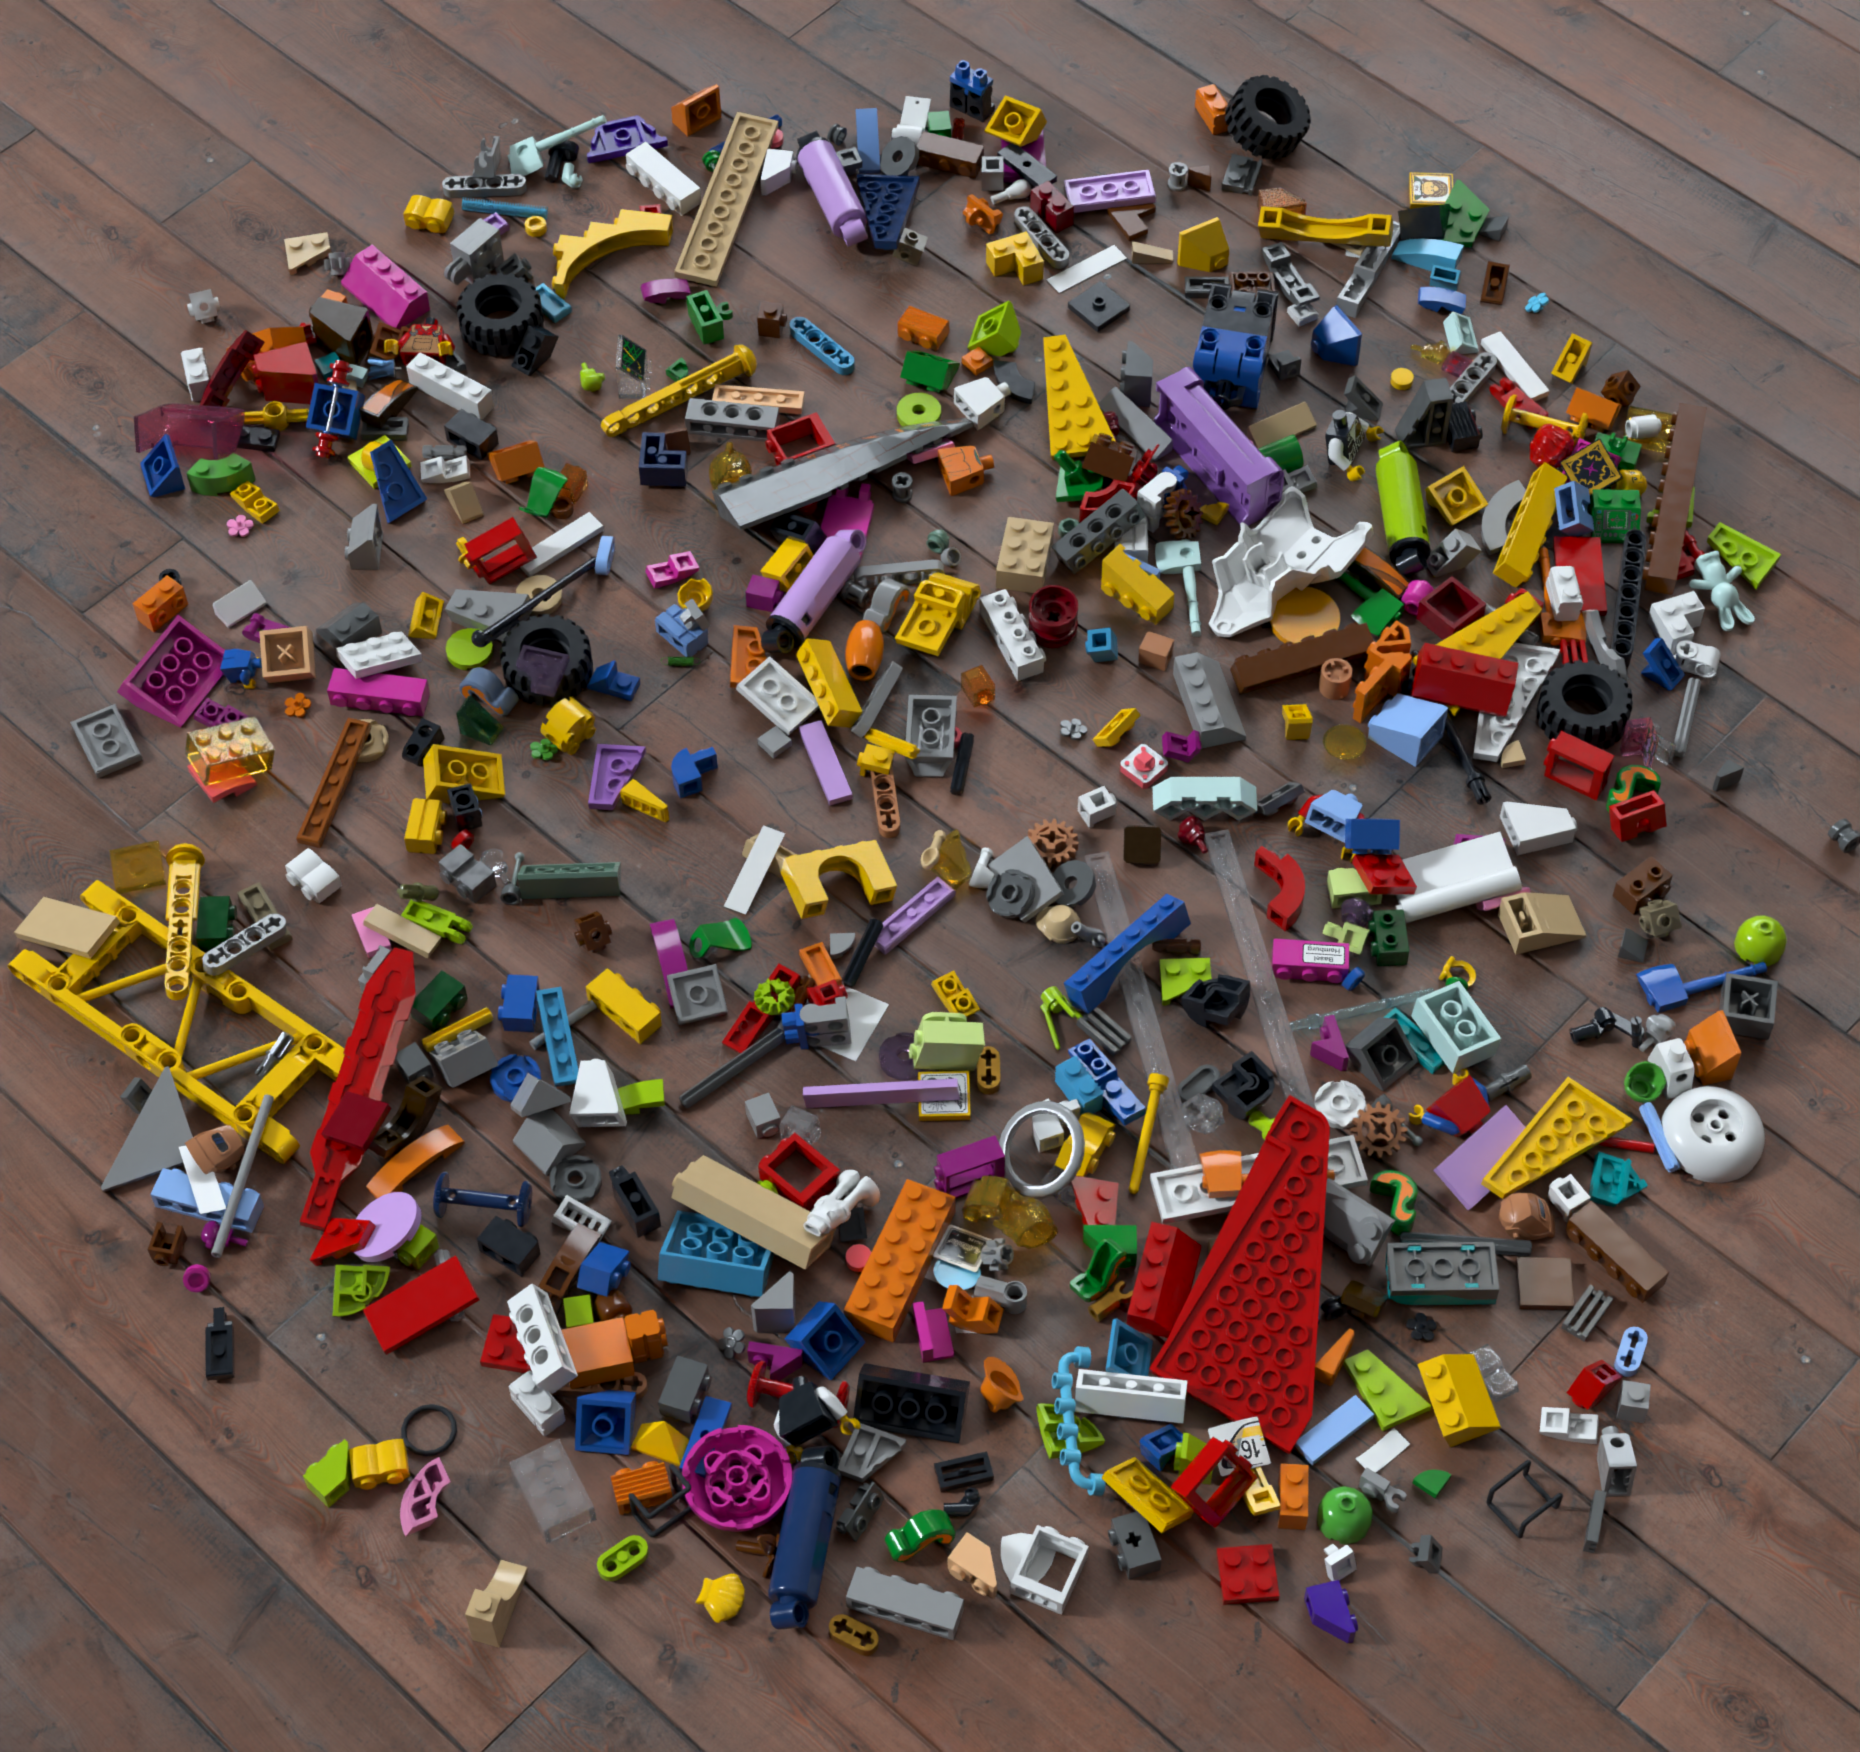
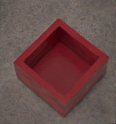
(1450, 608)

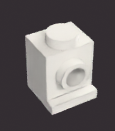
(1096, 806)
(1570, 1189)

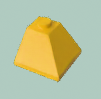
(1203, 247)

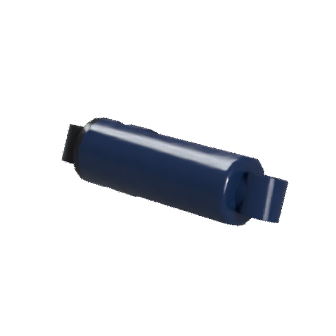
(804, 1537)

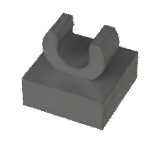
(850, 160)
(136, 1095)
(1428, 1554)

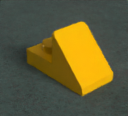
(1572, 358)
(1297, 721)

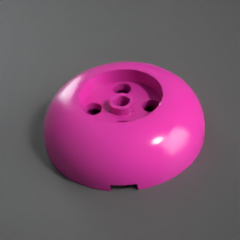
(759, 1456)

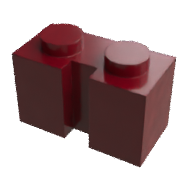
(1053, 205)

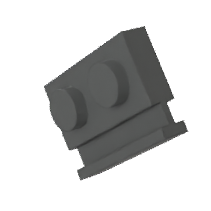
(1241, 174)

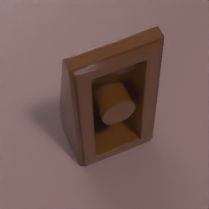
(1495, 283)

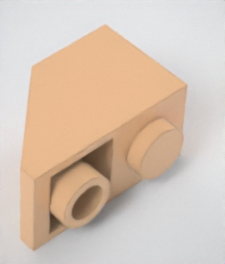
(974, 1563)

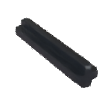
(962, 763)
(862, 952)

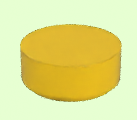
(535, 226)
(1402, 378)

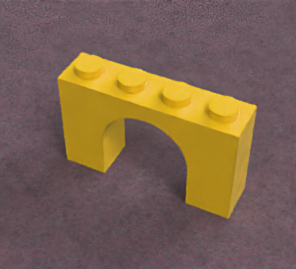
(860, 860)

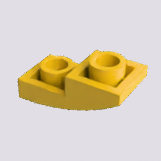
(254, 502)
(954, 995)

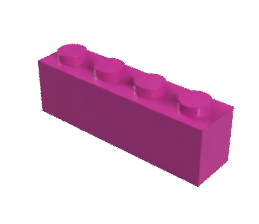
(379, 692)

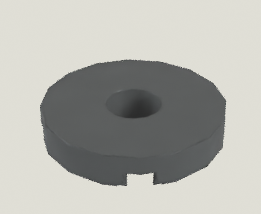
(891, 152)
(1085, 884)
(1019, 902)
(573, 1166)

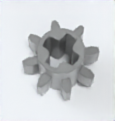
(337, 263)
(997, 1254)

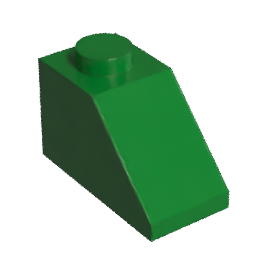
(1123, 1235)

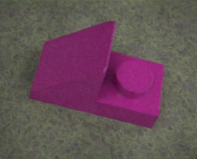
(1331, 1046)
(781, 1359)

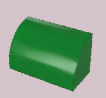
(1285, 453)

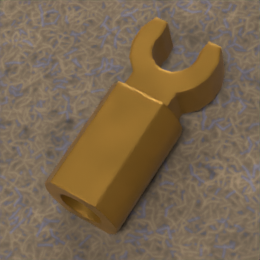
(1109, 1302)

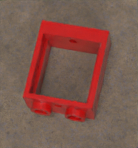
(794, 430)
(505, 561)
(1582, 754)
(815, 1190)
(1228, 1492)

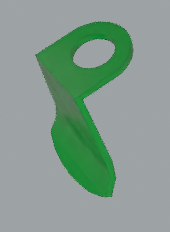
(544, 491)
(724, 935)

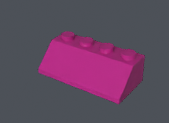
(385, 288)

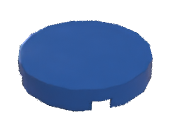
(510, 1074)

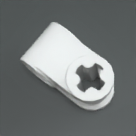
(1698, 659)

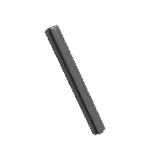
(732, 1068)
(1502, 1246)

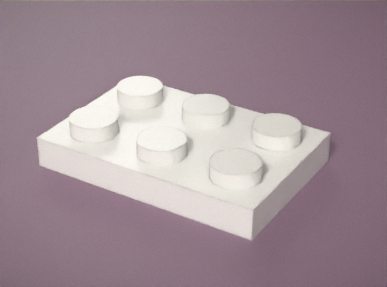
(378, 654)
(778, 696)

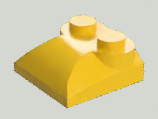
(1455, 496)

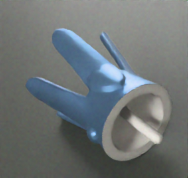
(384, 368)

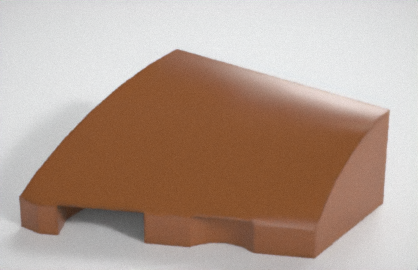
(382, 333)

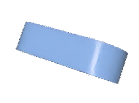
(605, 555)
(1636, 1353)

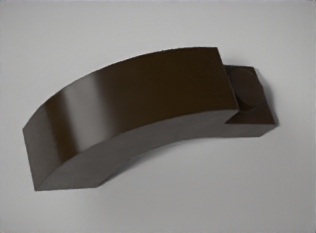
(410, 1120)

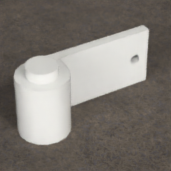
(913, 118)

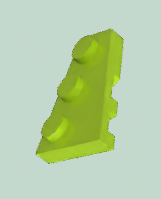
(1745, 552)
(1384, 1391)

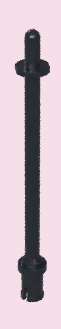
(1475, 780)

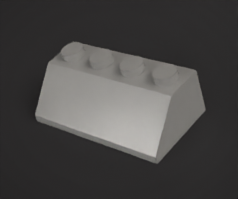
(1207, 700)

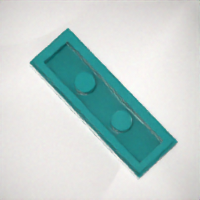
(1422, 1047)

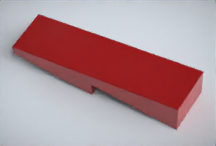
(753, 1021)

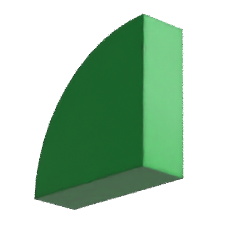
(677, 370)
(1432, 1481)

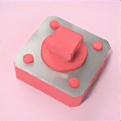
(1143, 766)

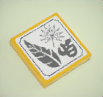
(947, 1109)

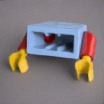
(1328, 815)

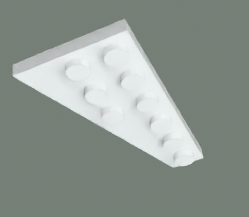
(1496, 731)

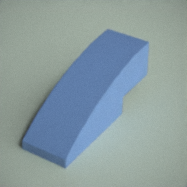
(868, 140)

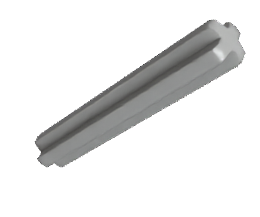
(1686, 716)

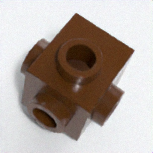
(1621, 388)
(592, 924)

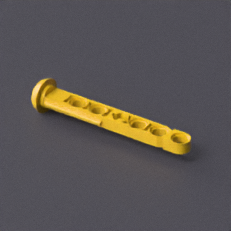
(725, 369)
(184, 872)

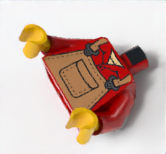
(423, 339)

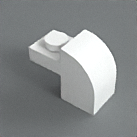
(1047, 1128)

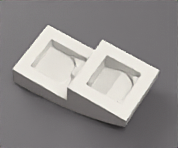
(439, 471)
(1569, 1426)

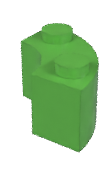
(219, 476)

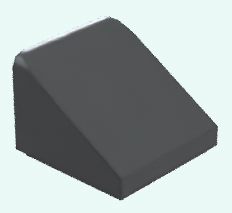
(1494, 227)
(1728, 775)
(1633, 946)

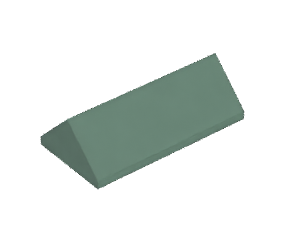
(570, 880)

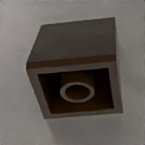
(342, 329)

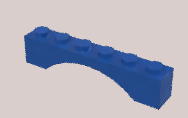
(1093, 980)

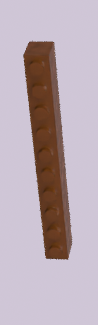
(1675, 498)

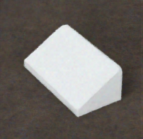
(239, 604)

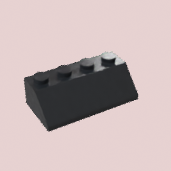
(911, 1402)

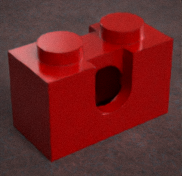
(1647, 818)

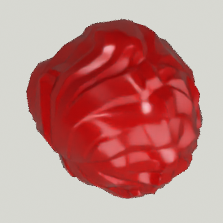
(1551, 445)

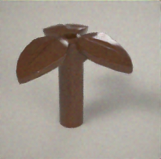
(766, 1546)

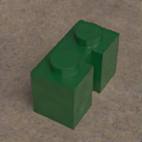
(215, 921)
(438, 1000)

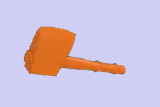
(1551, 629)
(1224, 1174)

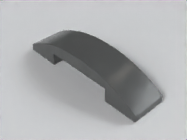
(1286, 276)

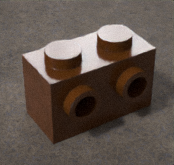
(1642, 885)

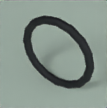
(430, 1452)

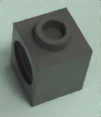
(413, 1063)

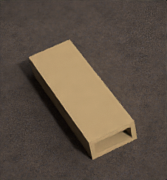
(749, 1211)

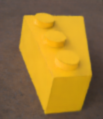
(1134, 587)

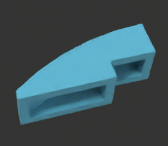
(1426, 252)

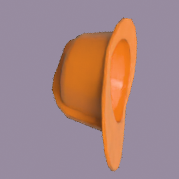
(1000, 1385)

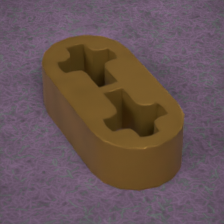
(993, 1070)
(856, 1629)

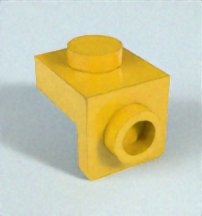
(875, 759)

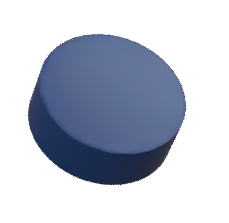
(1353, 979)

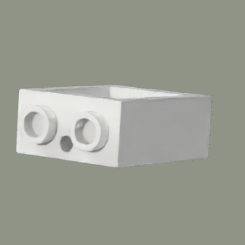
(1037, 1592)

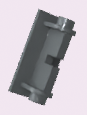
(867, 1502)

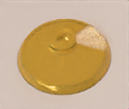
(1344, 741)

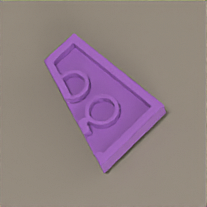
(611, 772)

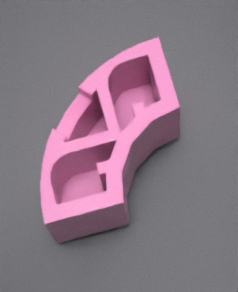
(420, 1497)

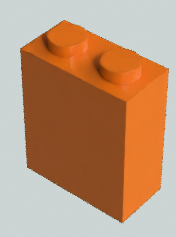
(599, 1352)

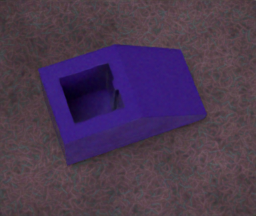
(1329, 1610)

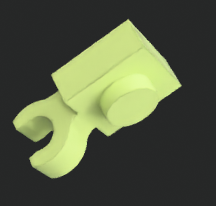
(1350, 933)

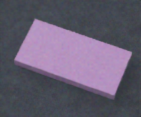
(1110, 191)
(1477, 1155)

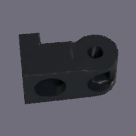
(421, 741)

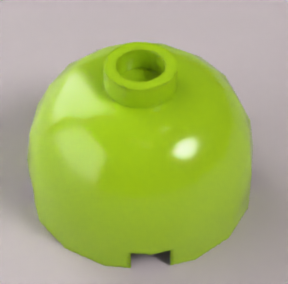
(1761, 940)

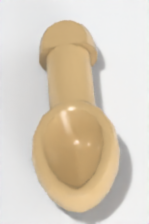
(931, 855)

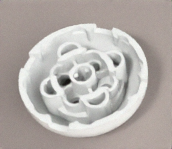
(1703, 1146)

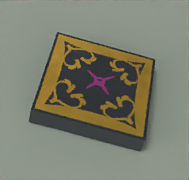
(1592, 467)

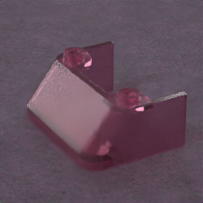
(191, 427)

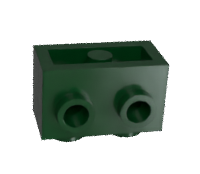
(1389, 937)

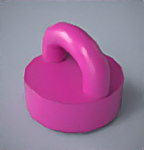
(196, 1278)

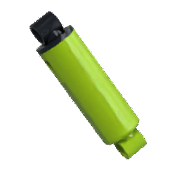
(1402, 509)

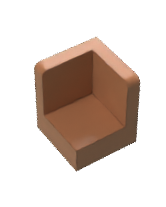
(1156, 651)

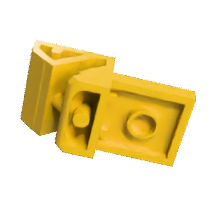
(937, 609)

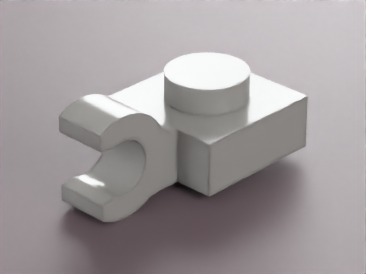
(1378, 1487)

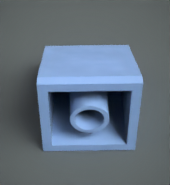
(1408, 727)

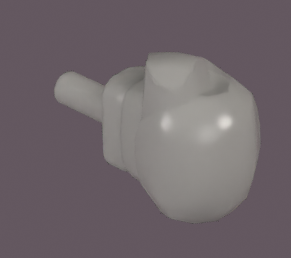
(1658, 1030)

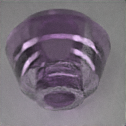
(1356, 912)

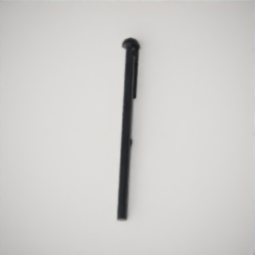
(482, 638)

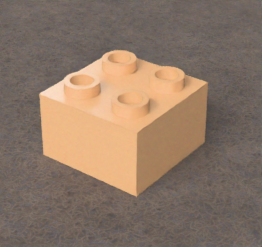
(287, 654)

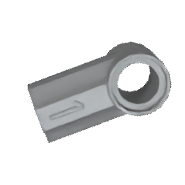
(1000, 1293)

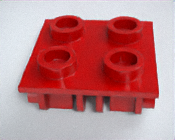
(1143, 470)

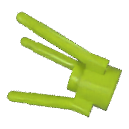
(1056, 1002)

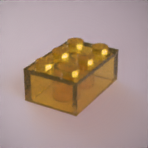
(229, 750)

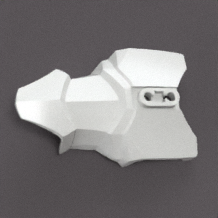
(1275, 560)

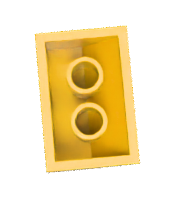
(1459, 1397)

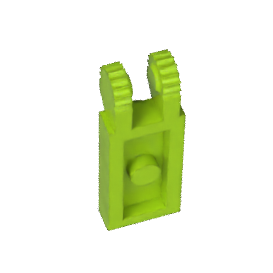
(437, 920)

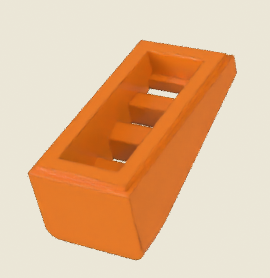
(1331, 1363)

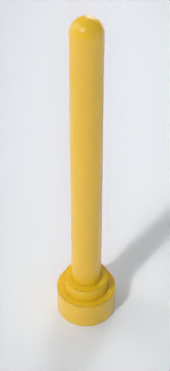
(1157, 1084)

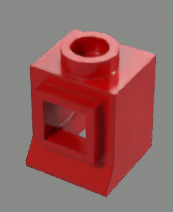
(818, 994)

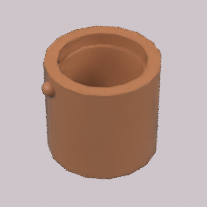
(1335, 679)

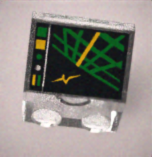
(632, 369)

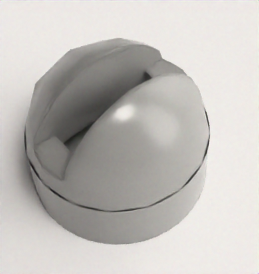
(950, 557)

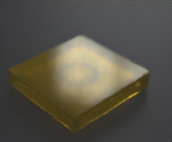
(137, 867)

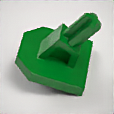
(1074, 479)

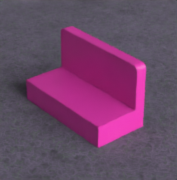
(932, 1333)

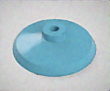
(950, 1274)

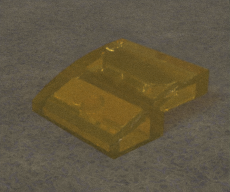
(1656, 443)

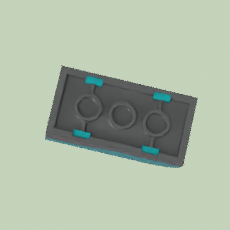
(1442, 1273)

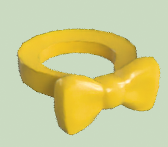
(1451, 962)

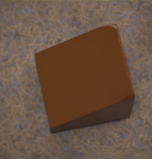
(1199, 177)
(678, 440)

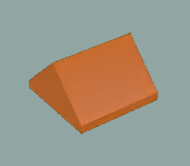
(280, 337)

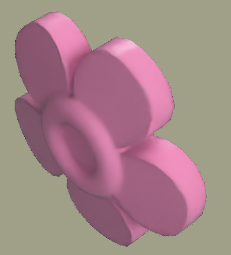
(240, 526)

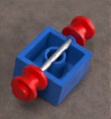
(334, 410)

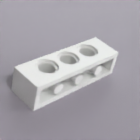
(541, 1339)

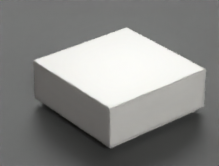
(1302, 314)

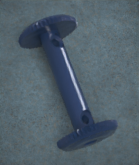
(482, 1199)

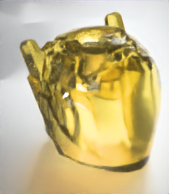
(728, 467)
(1027, 1222)

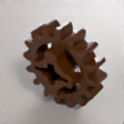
(1183, 514)

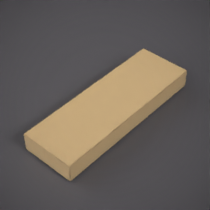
(402, 931)

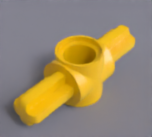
(276, 416)

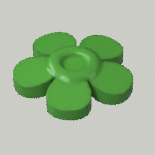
(544, 749)

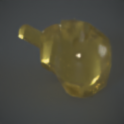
(1433, 352)

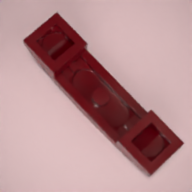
(230, 369)

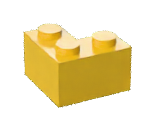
(1015, 254)

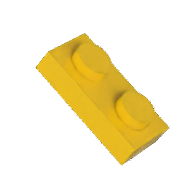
(1121, 723)

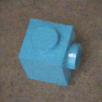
(1102, 645)

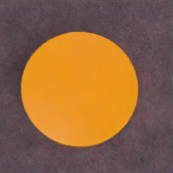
(1304, 615)

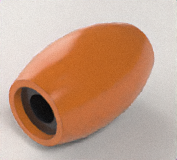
(864, 650)

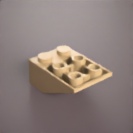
(1539, 921)

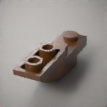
(566, 1264)

